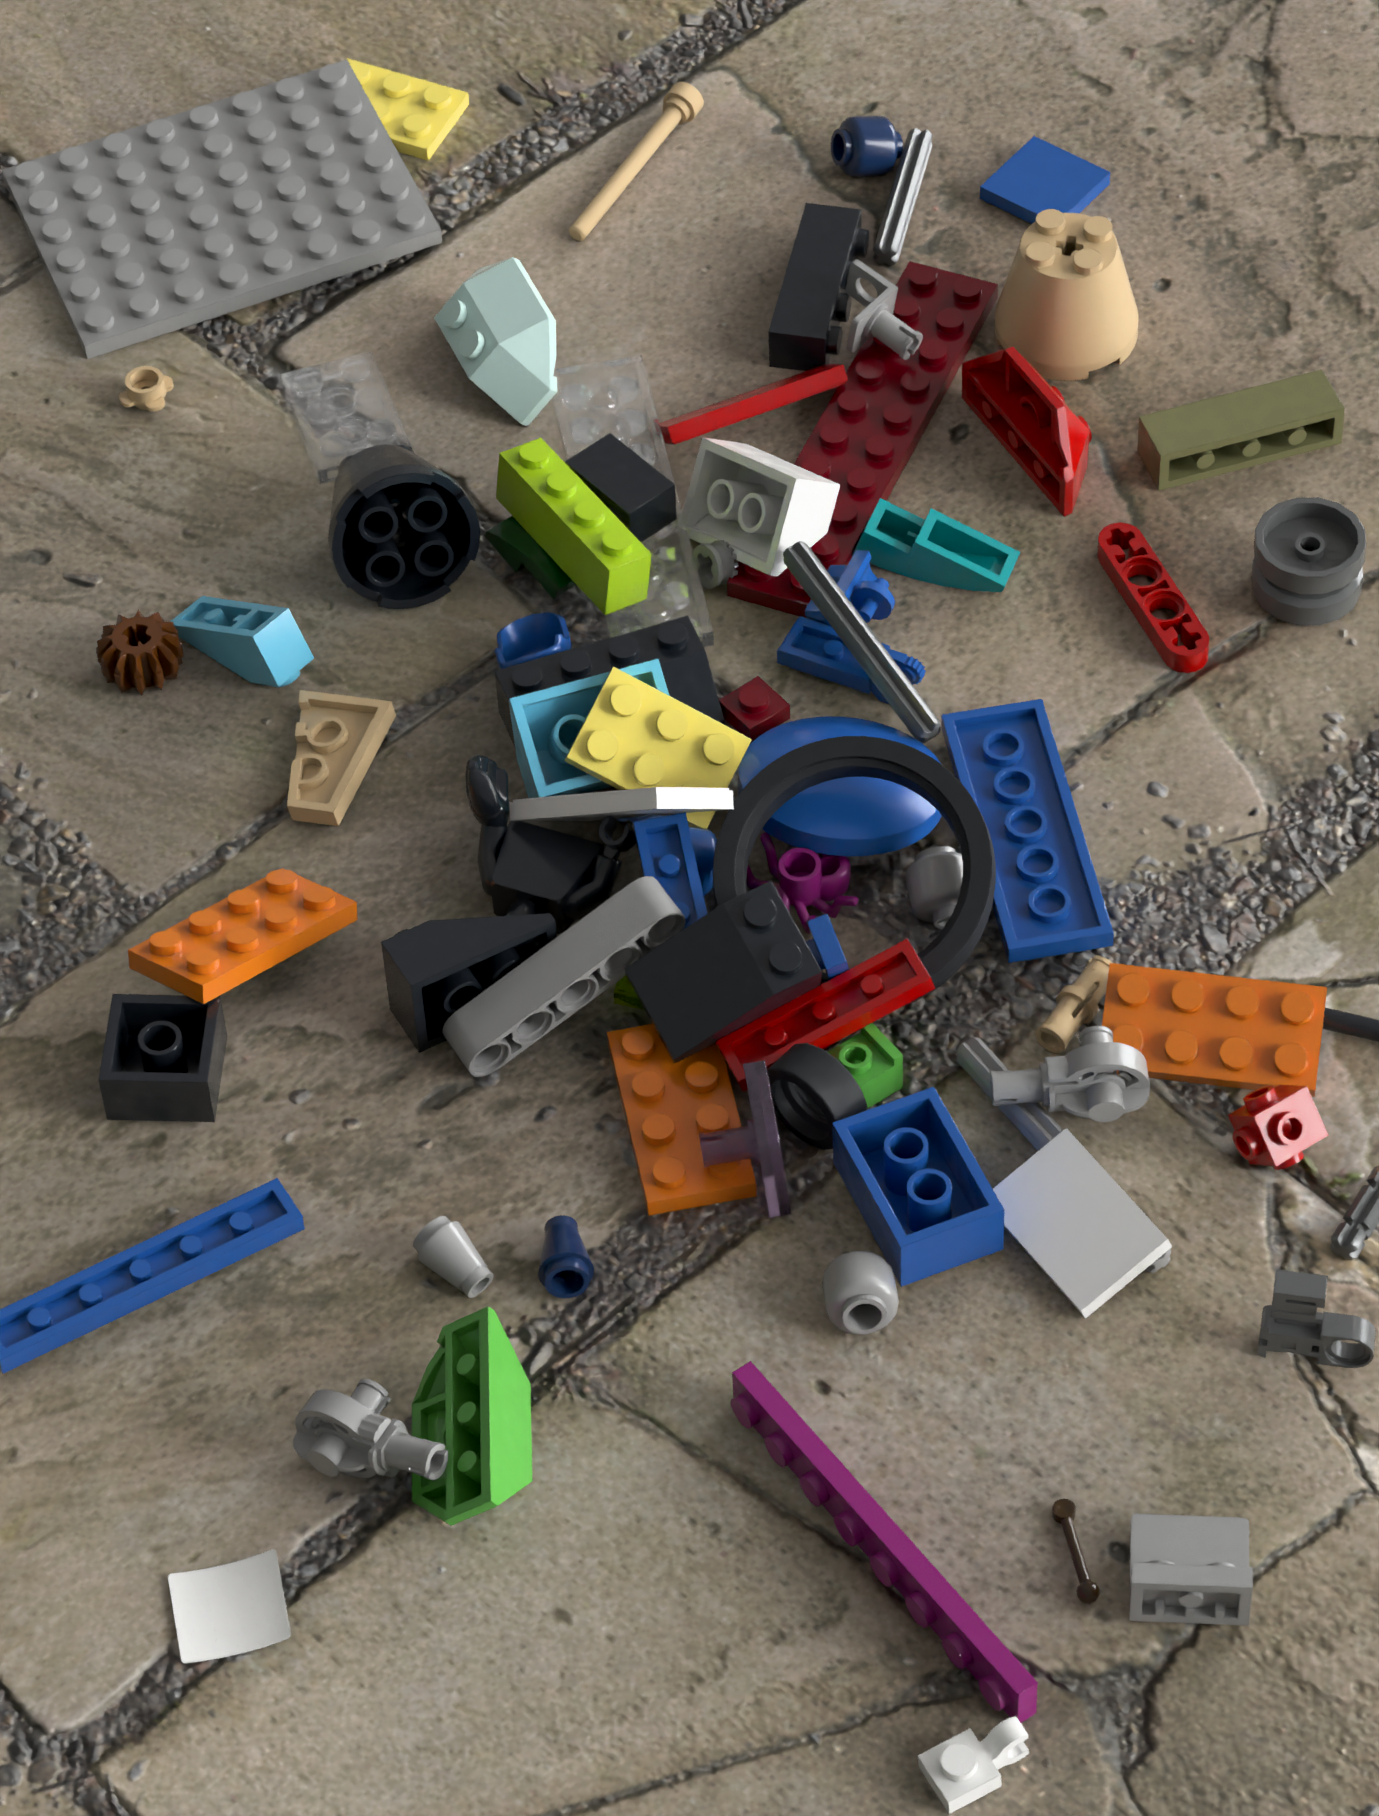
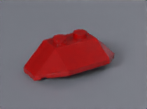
(1030, 422)

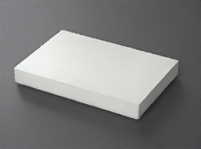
(1078, 1223)

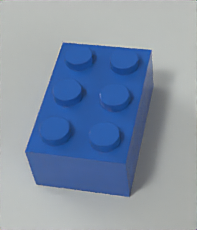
(918, 1186)

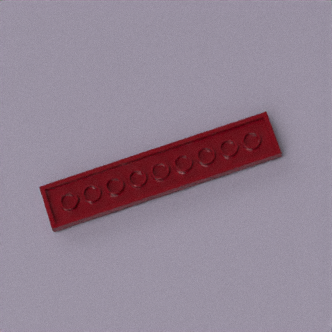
(879, 419)

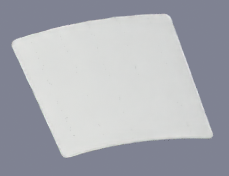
(229, 1608)

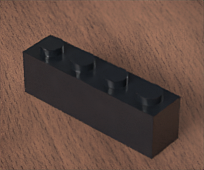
(814, 288)

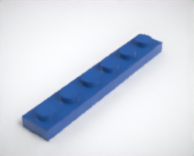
(146, 1273)

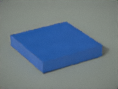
(1044, 179)

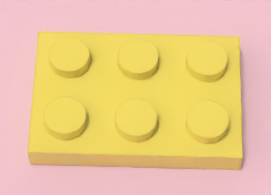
(411, 109)
(652, 740)

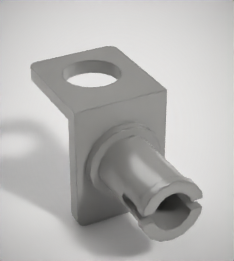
(878, 317)

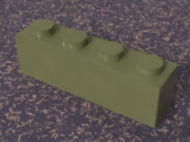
(1240, 429)

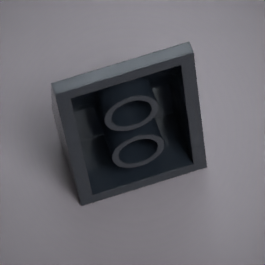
(451, 962)
(724, 972)

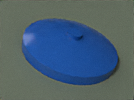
(844, 813)

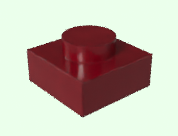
(754, 708)

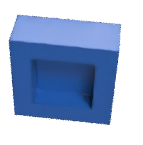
(826, 947)

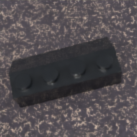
(672, 642)

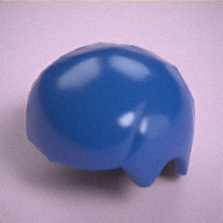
(531, 639)

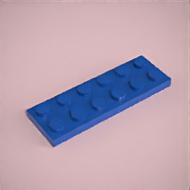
(1045, 877)

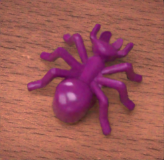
(807, 880)

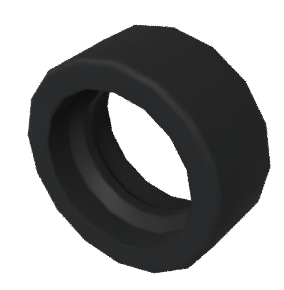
(813, 1092)

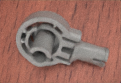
(1082, 1080)
(355, 1439)

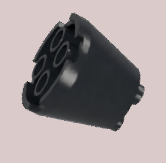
(399, 527)

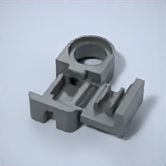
(1297, 1328)

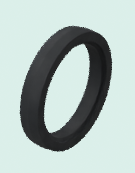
(887, 761)

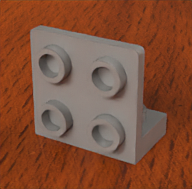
(1190, 1569)

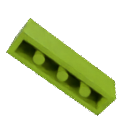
(573, 526)

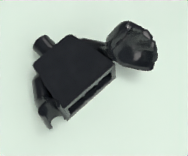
(537, 867)

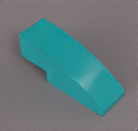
(936, 549)

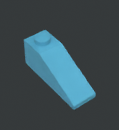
(247, 638)

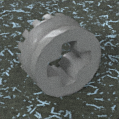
(715, 563)

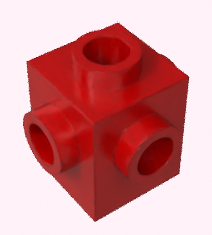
(1277, 1125)

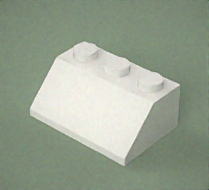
(755, 503)

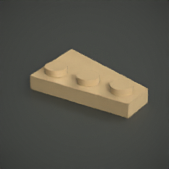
(334, 753)

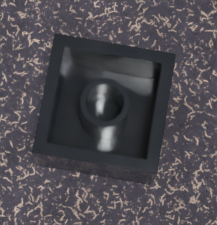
(162, 1058)

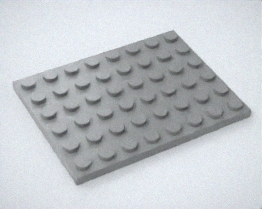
(219, 208)

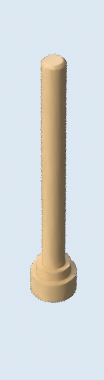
(679, 106)

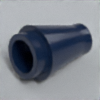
(564, 1261)

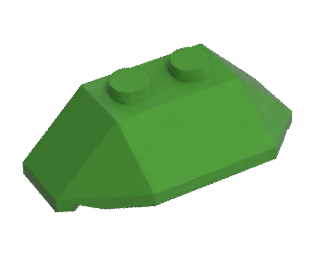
(481, 1410)

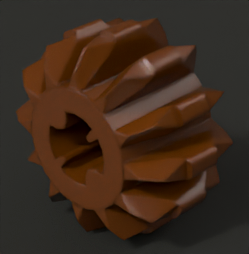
(139, 652)

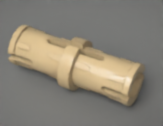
(1075, 1006)

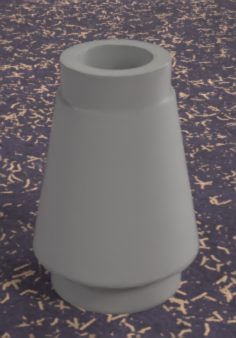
(451, 1254)

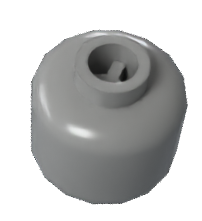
(935, 884)
(860, 1292)

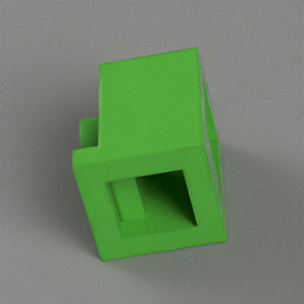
(872, 1063)

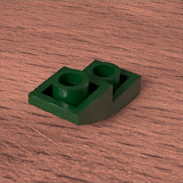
(523, 551)

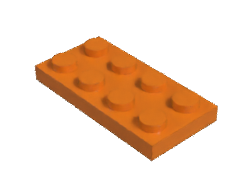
(242, 935)
(1217, 1026)
(665, 1113)

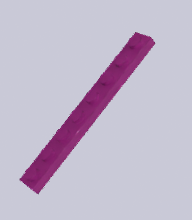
(890, 1552)

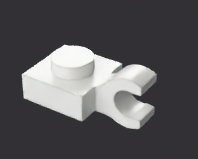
(968, 1769)

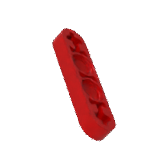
(1160, 594)

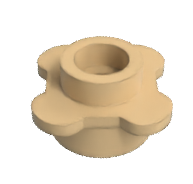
(146, 389)

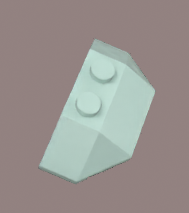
(504, 338)

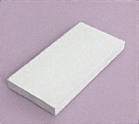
(621, 804)

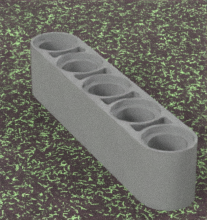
(562, 976)

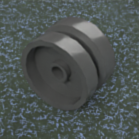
(1308, 561)

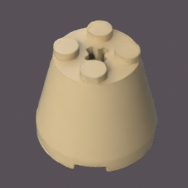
(1067, 297)

